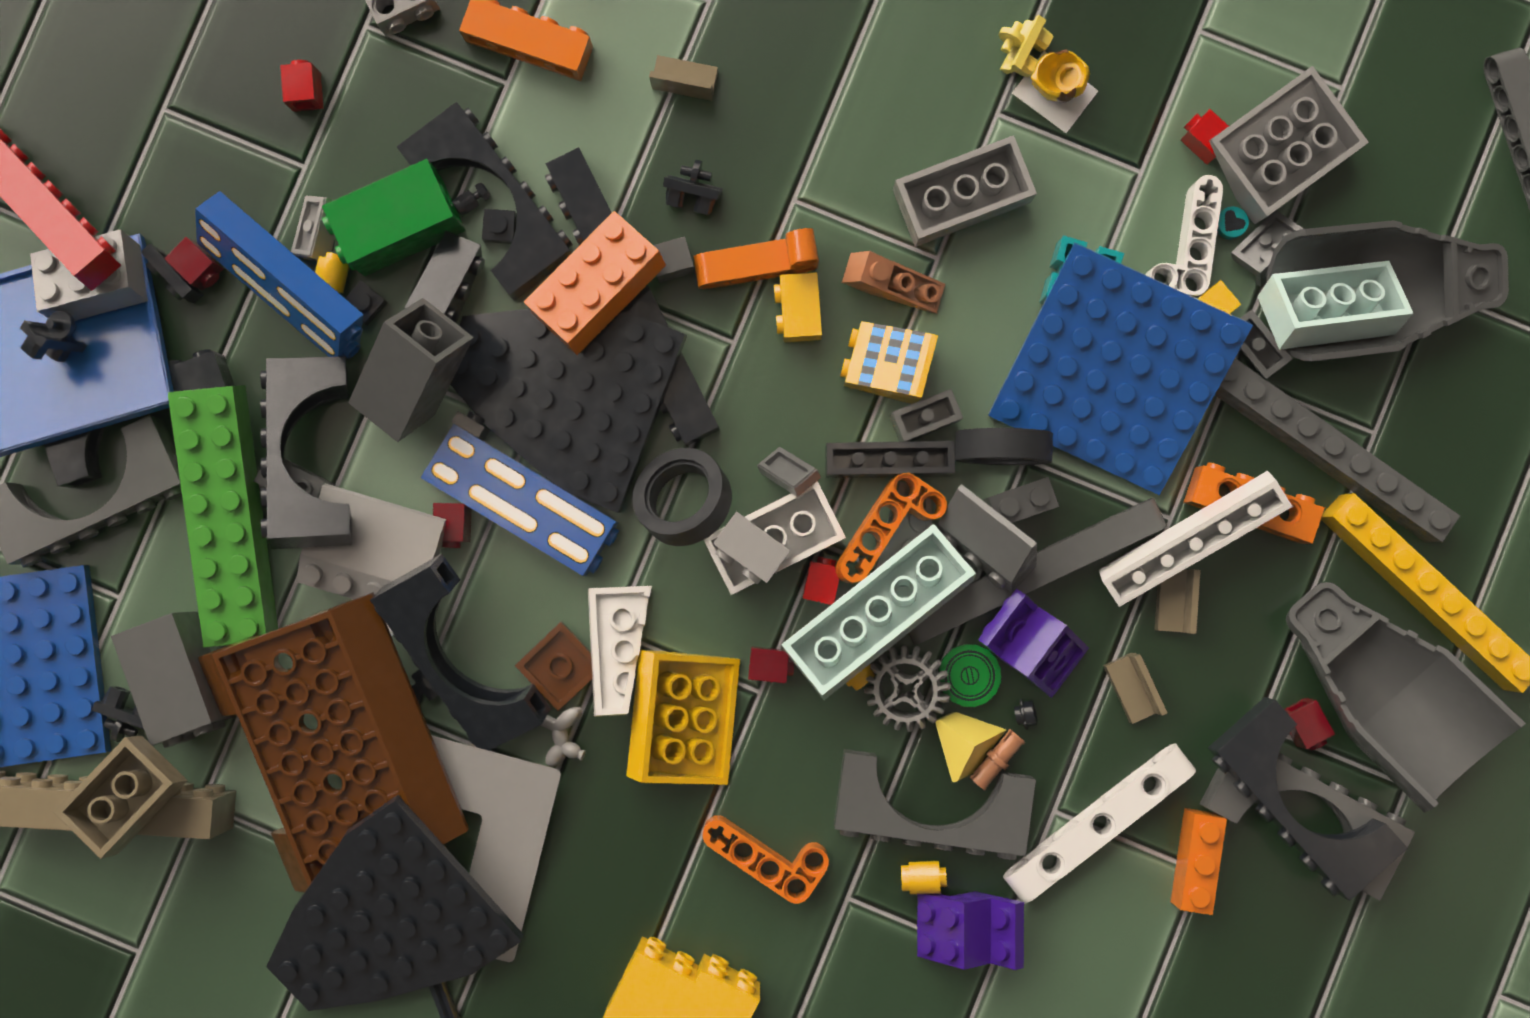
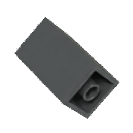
(410, 369)
(168, 678)

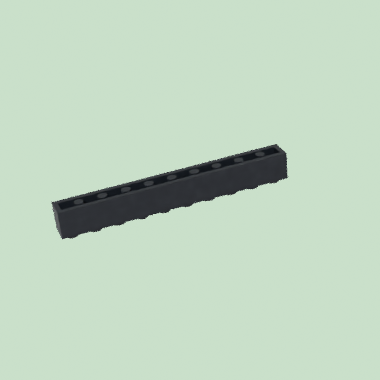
(589, 209)

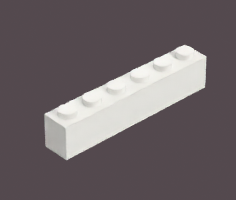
(1194, 538)

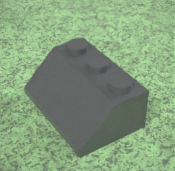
(988, 540)

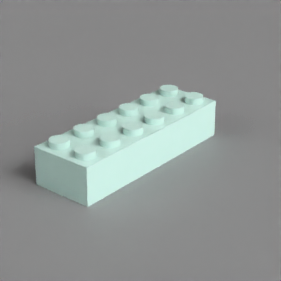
(879, 611)

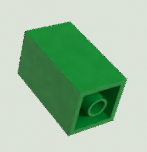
(392, 218)

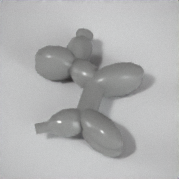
(562, 746)

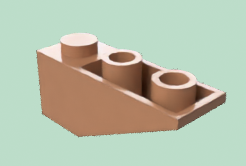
(892, 281)

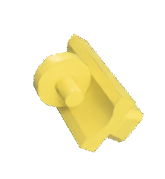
(1019, 42)

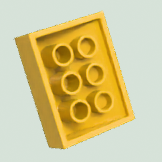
(682, 718)

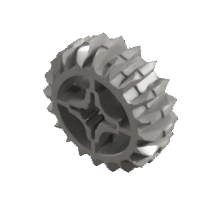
(916, 700)

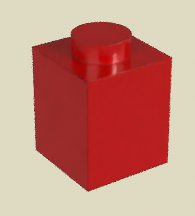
(301, 86)
(1200, 132)
(821, 581)

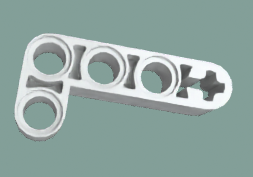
(1196, 238)

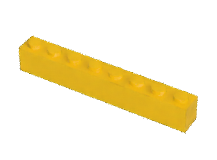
(1429, 592)

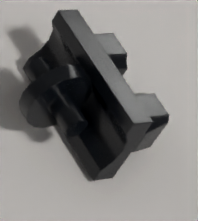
(678, 187)
(52, 337)
(114, 706)

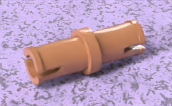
(997, 759)

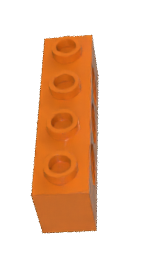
(1302, 519)

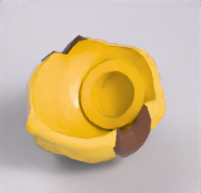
(1060, 76)

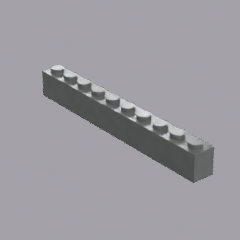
(1336, 454)

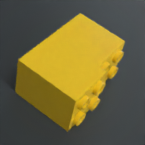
(673, 986)

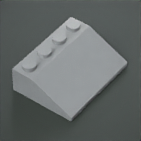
(1285, 144)
(384, 546)

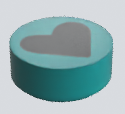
(1232, 223)

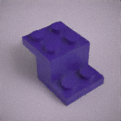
(1033, 643)
(970, 930)

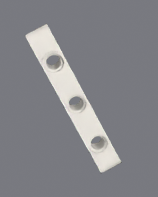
(1079, 840)

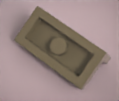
(684, 77)
(1178, 602)
(1134, 687)

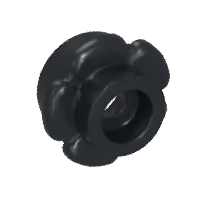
(1026, 713)

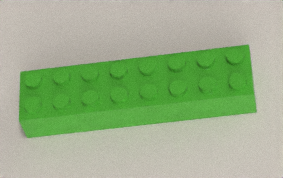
(223, 513)

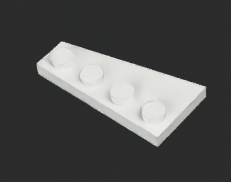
(615, 640)

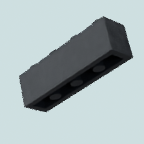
(889, 459)

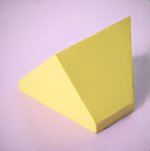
(965, 742)

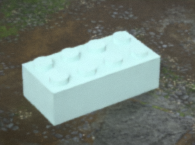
(1334, 304)

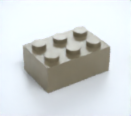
(120, 796)

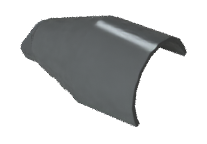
(1437, 272)
(1399, 695)

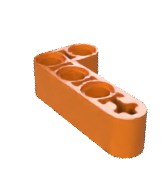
(758, 261)
(882, 531)
(762, 853)

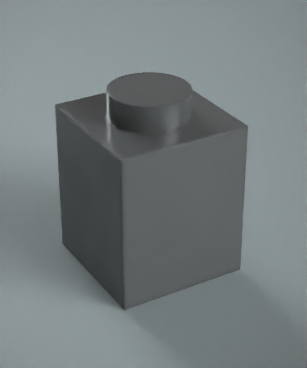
(677, 259)

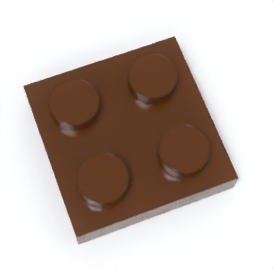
(558, 666)

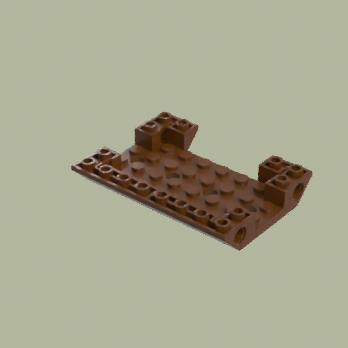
(365, 732)

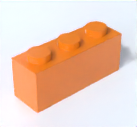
(1198, 861)

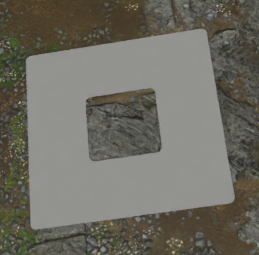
(515, 812)

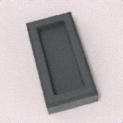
(788, 471)

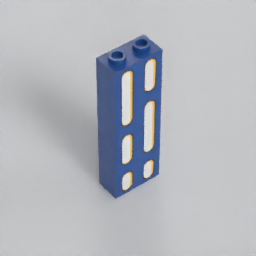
(278, 277)
(521, 501)

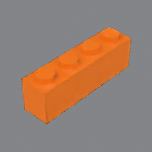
(527, 37)

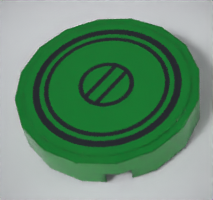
(972, 675)

